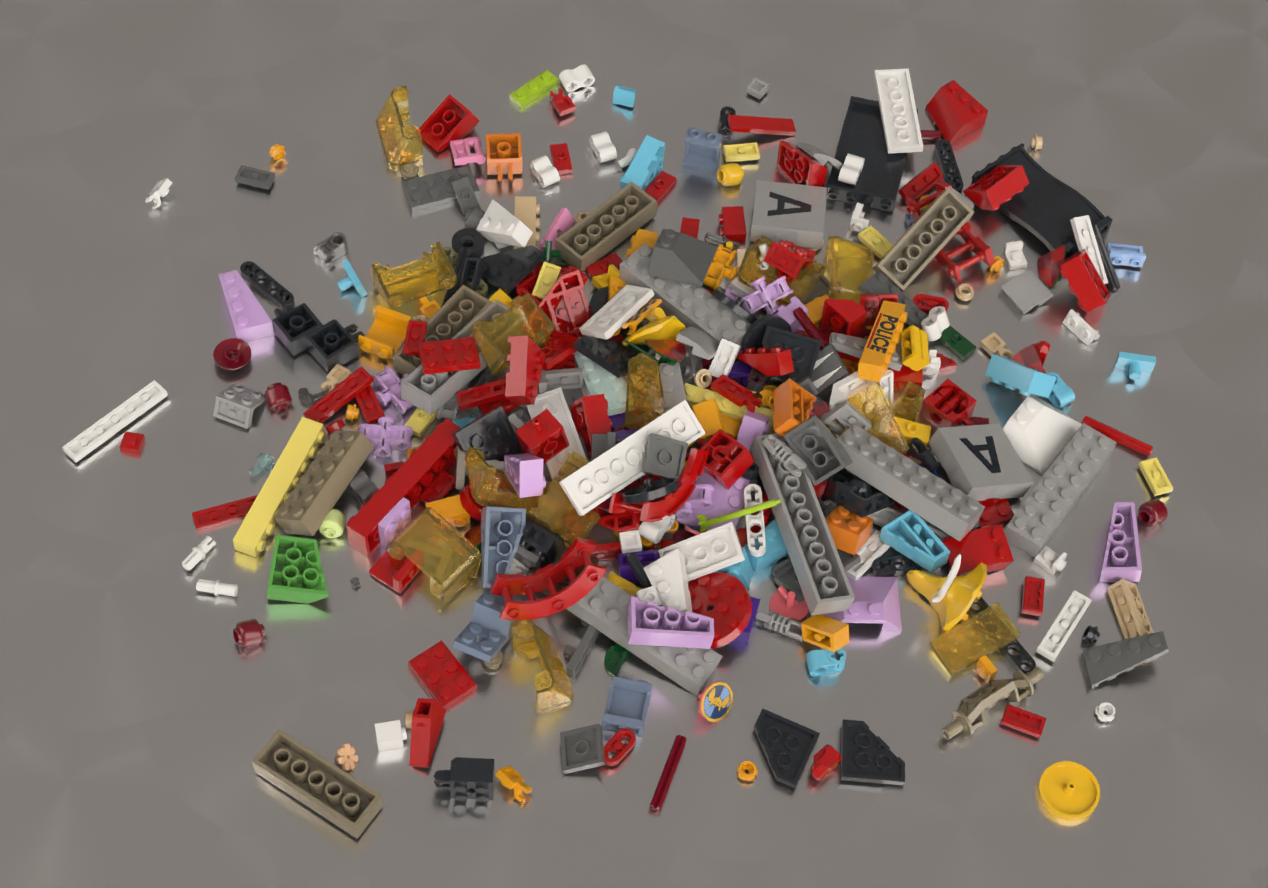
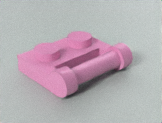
(462, 154)

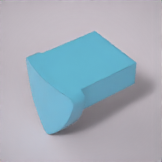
(624, 96)

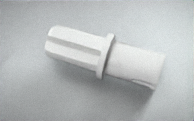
(198, 553)
(217, 587)

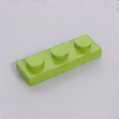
(533, 89)

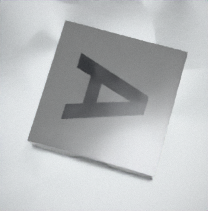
(789, 213)
(981, 461)

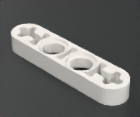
(752, 520)

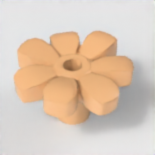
(346, 757)

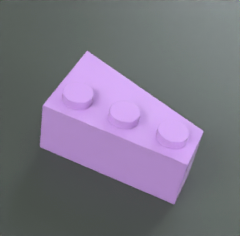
(525, 474)

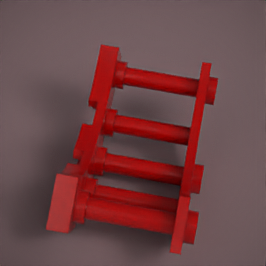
(981, 249)
(666, 505)
(548, 577)

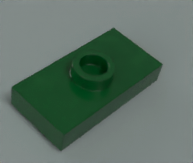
(957, 343)

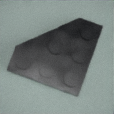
(511, 267)
(803, 351)
(606, 353)
(491, 435)
(785, 745)
(868, 756)

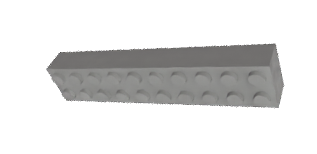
(804, 533)

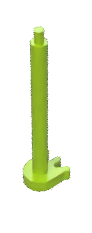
(706, 523)

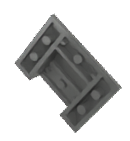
(681, 258)

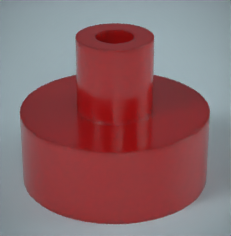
(337, 425)

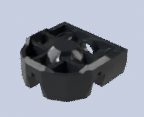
(859, 495)

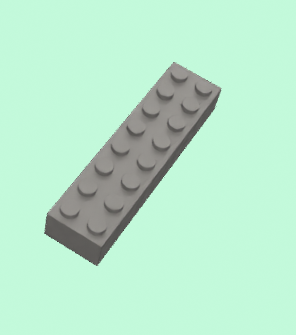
(685, 301)
(434, 390)
(910, 483)
(1059, 490)
(607, 611)

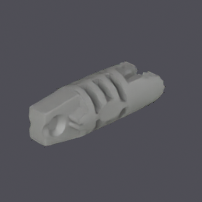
(784, 455)
(780, 623)

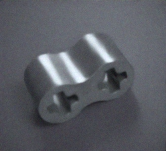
(362, 487)

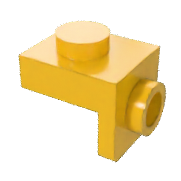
(602, 281)

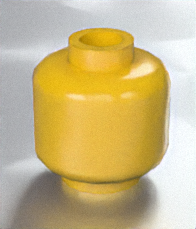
(730, 174)

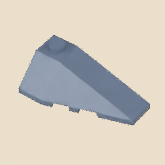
(499, 540)

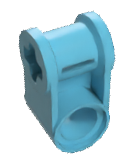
(1061, 393)
(825, 662)

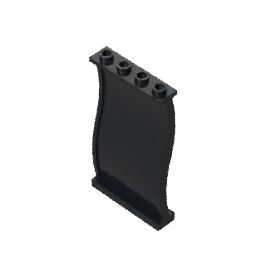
(881, 172)
(1045, 203)

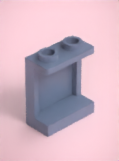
(702, 150)
(627, 705)

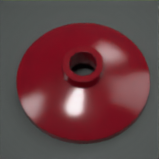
(232, 348)

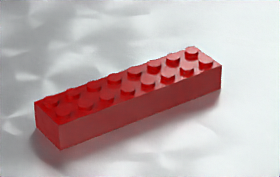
(407, 482)

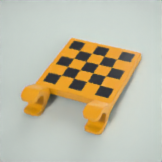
(639, 316)

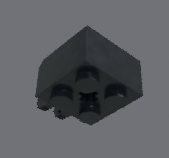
(294, 326)
(333, 344)
(541, 541)
(468, 779)

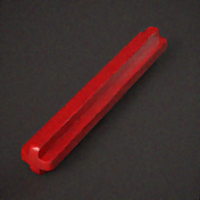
(1119, 436)

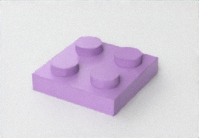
(394, 522)

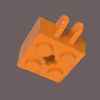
(504, 154)
(848, 529)

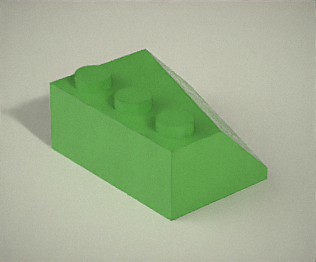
(296, 571)

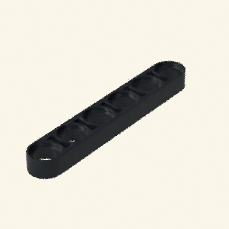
(1014, 660)

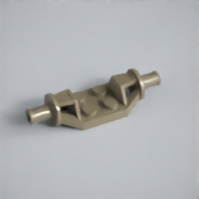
(970, 710)

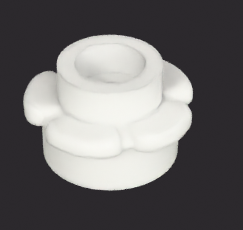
(1105, 707)

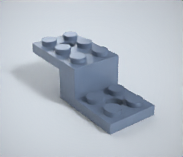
(486, 631)

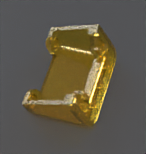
(399, 142)
(849, 267)
(415, 278)
(802, 286)
(520, 320)
(492, 487)
(438, 552)
(552, 684)

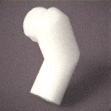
(628, 158)
(764, 250)

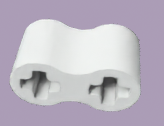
(576, 78)
(603, 147)
(851, 169)
(544, 171)
(935, 323)
(655, 530)

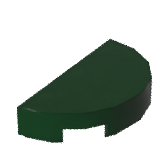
(615, 659)

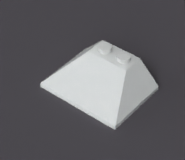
(851, 385)
(1039, 432)

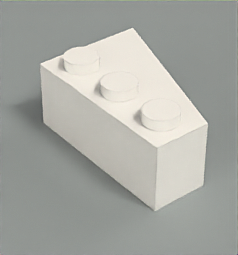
(503, 227)
(670, 580)

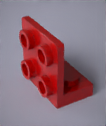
(787, 258)
(394, 572)

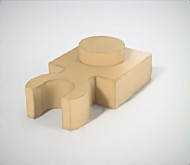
(995, 345)
(335, 377)

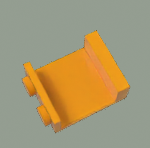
(386, 333)

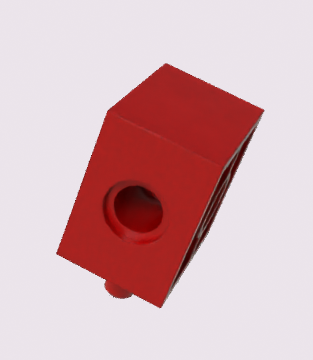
(948, 406)
(543, 436)
(726, 458)

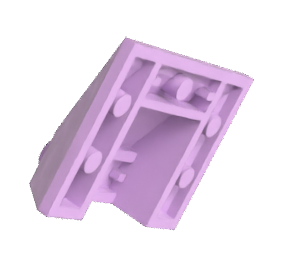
(723, 501)
(874, 602)

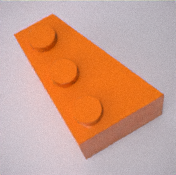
(791, 406)

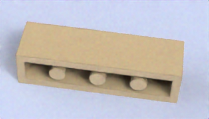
(526, 212)

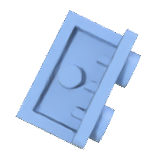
(1126, 254)

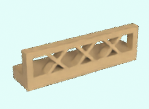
(1129, 609)

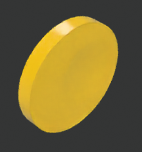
(1068, 791)

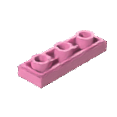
(560, 225)

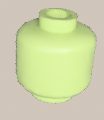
(333, 524)

